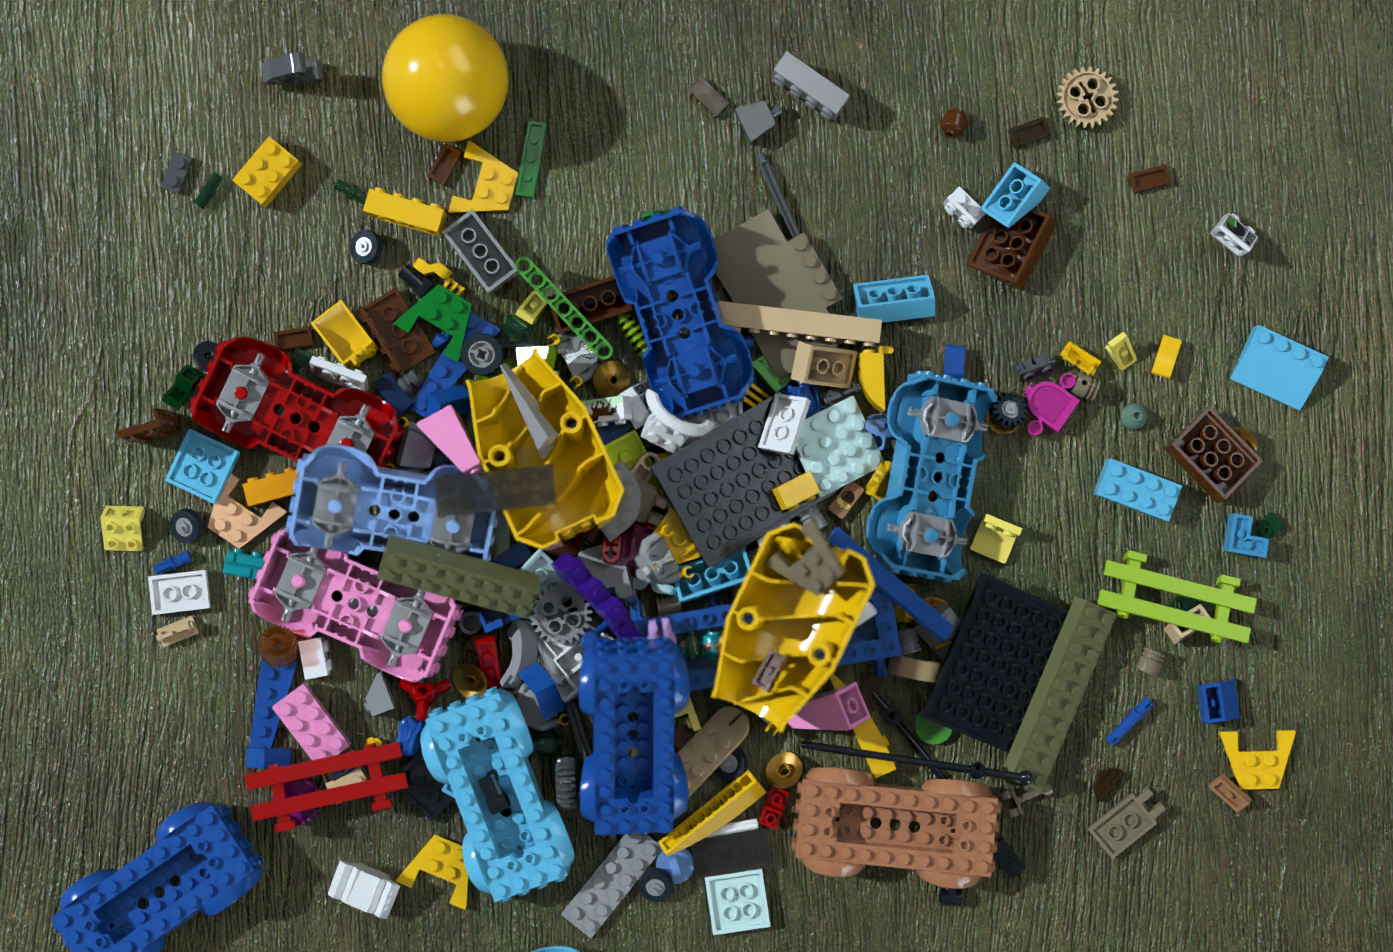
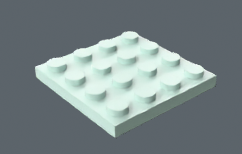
(837, 446)

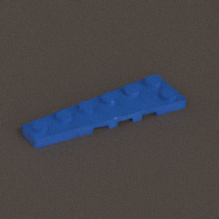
(447, 371)
(272, 687)

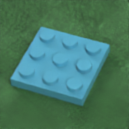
(202, 466)

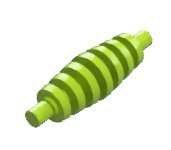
(632, 331)

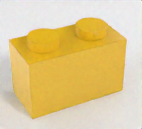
(796, 491)

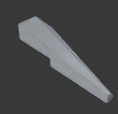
(539, 428)

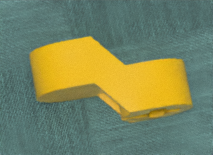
(431, 269)

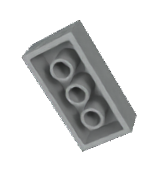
(810, 86)
(480, 251)

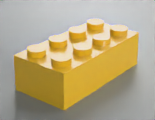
(404, 212)

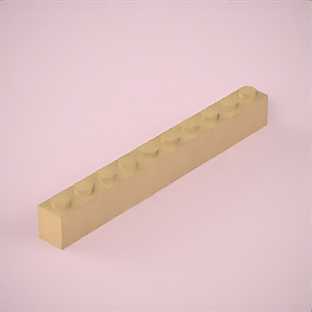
(802, 323)

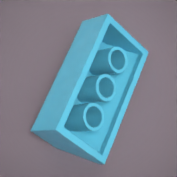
(895, 299)
(720, 576)

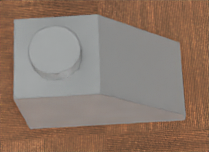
(379, 696)

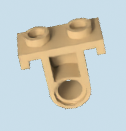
(639, 468)

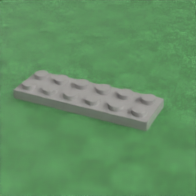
(611, 882)

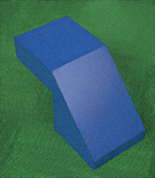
(954, 361)
(268, 756)

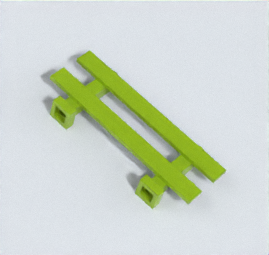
(1223, 598)

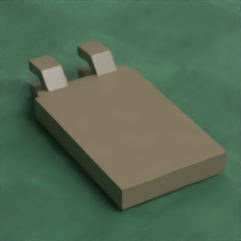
(650, 497)
(1126, 822)

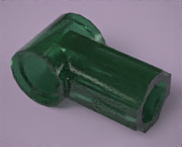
(1185, 602)

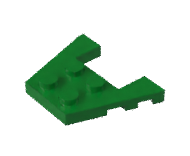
(446, 312)

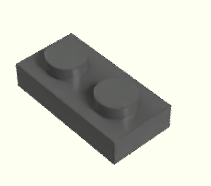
(176, 173)

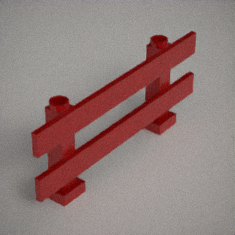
(284, 806)

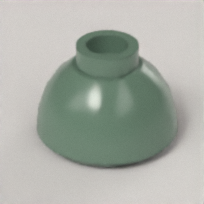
(1133, 416)

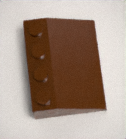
(1013, 251)
(1213, 454)

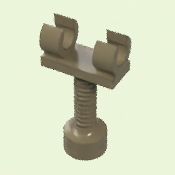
(1015, 811)

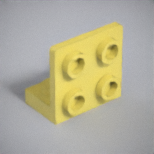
(122, 528)
(995, 538)

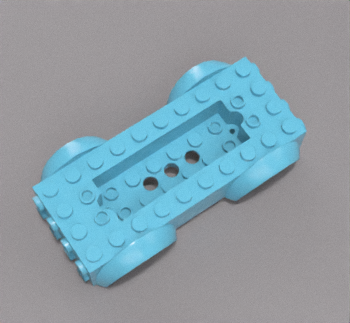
(498, 851)

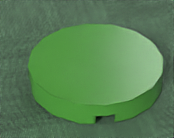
(930, 731)

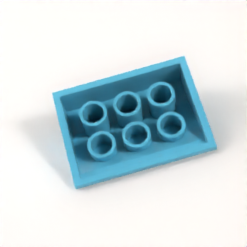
(1278, 367)

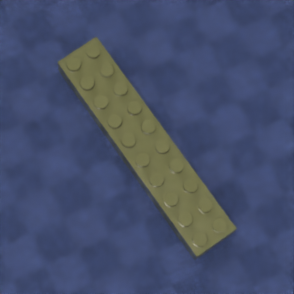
(1059, 691)

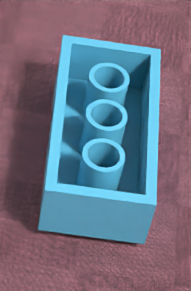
(1137, 490)

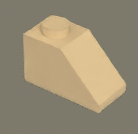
(1179, 633)

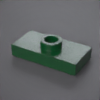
(1267, 526)

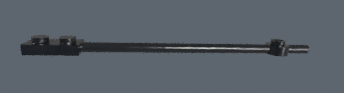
(1005, 855)

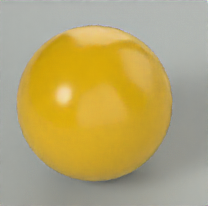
(445, 78)

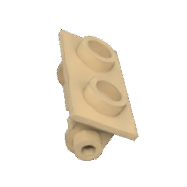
(177, 631)

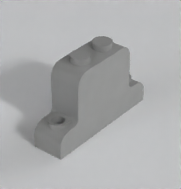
(615, 577)

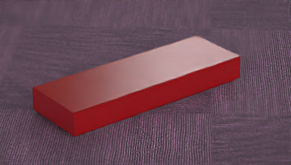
(489, 660)

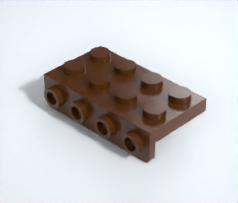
(402, 348)
(164, 424)

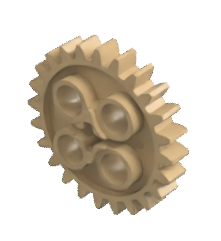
(1103, 91)

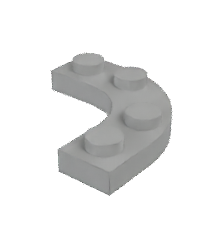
(630, 503)

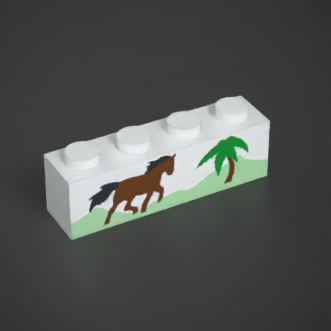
(609, 409)

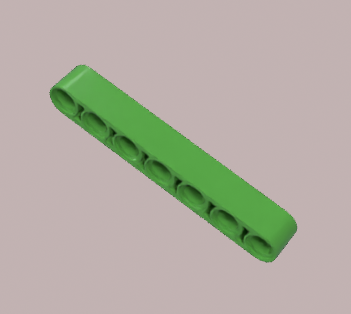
(557, 301)

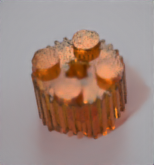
(277, 656)

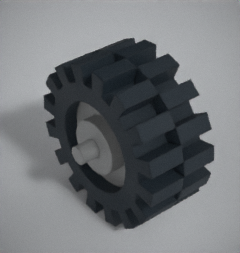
(1008, 410)

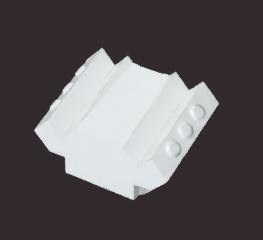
(364, 888)

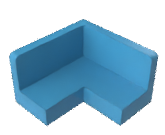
(1239, 540)

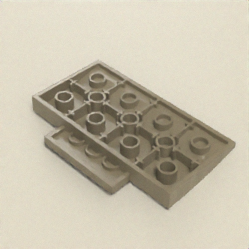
(768, 271)

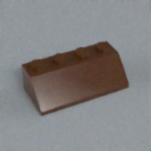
(594, 301)

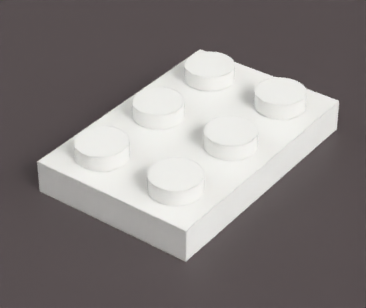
(338, 374)
(784, 424)
(179, 592)

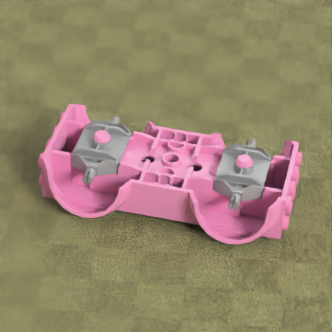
(400, 640)

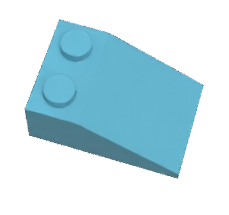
(1015, 195)

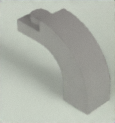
(524, 651)

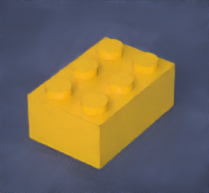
(267, 172)

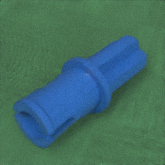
(172, 562)

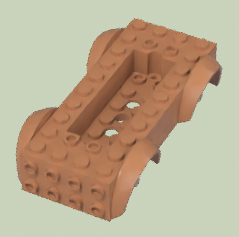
(947, 851)

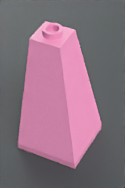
(452, 438)
(833, 710)

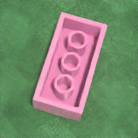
(311, 723)

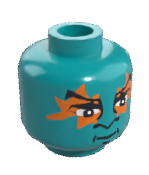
(710, 645)

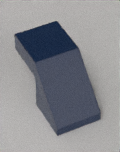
(393, 393)

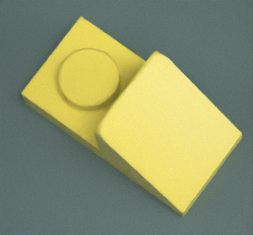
(532, 308)
(1121, 351)
(692, 719)

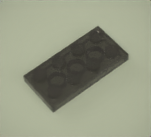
(732, 853)

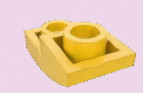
(1166, 356)
(790, 545)

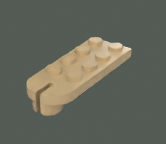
(713, 745)

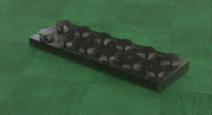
(495, 491)

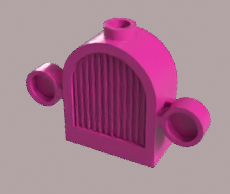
(1050, 404)

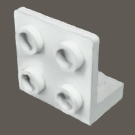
(963, 208)

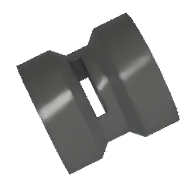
(409, 382)

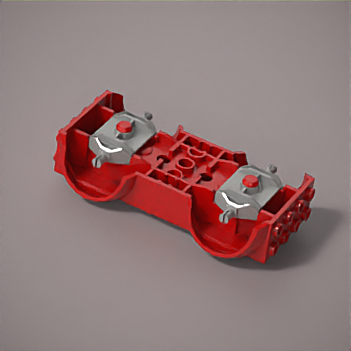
(255, 376)

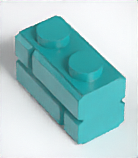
(242, 564)

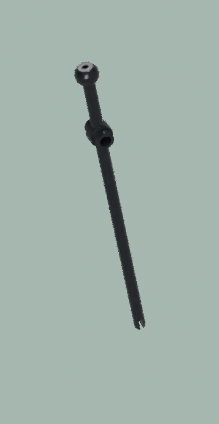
(1024, 777)

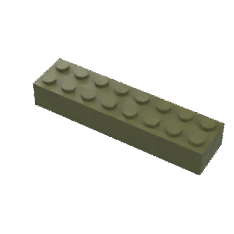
(459, 576)

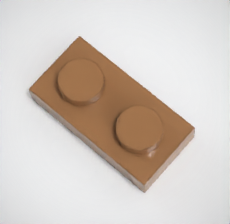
(1230, 793)

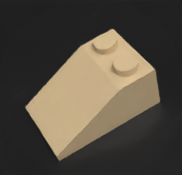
(823, 365)

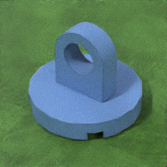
(878, 426)
(678, 865)

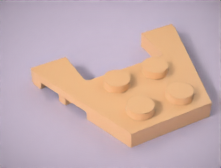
(236, 521)

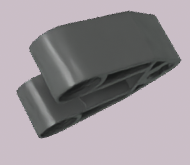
(292, 70)

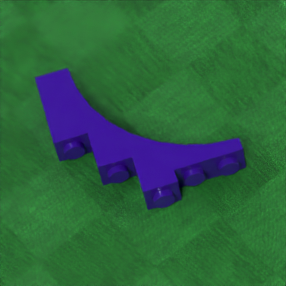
(596, 594)

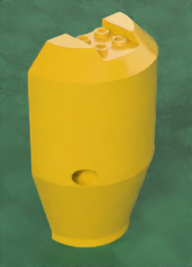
(583, 473)
(792, 624)

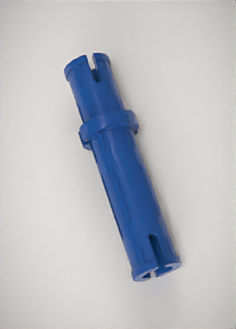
(1130, 720)

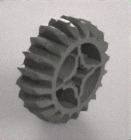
(566, 783)

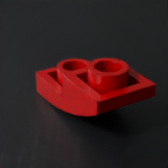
(774, 807)

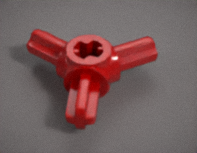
(424, 694)

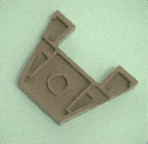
(815, 568)

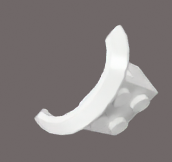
(668, 430)

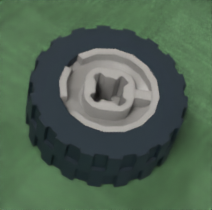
(482, 354)

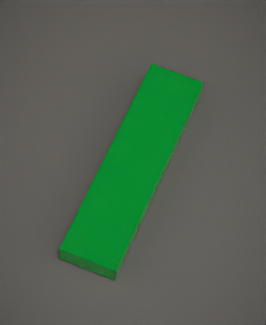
(531, 159)

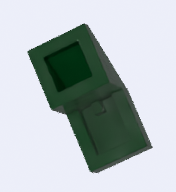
(183, 387)

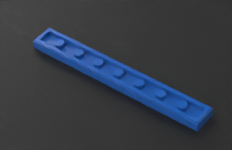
(896, 589)

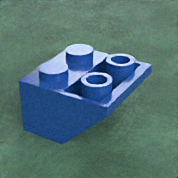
(1218, 701)

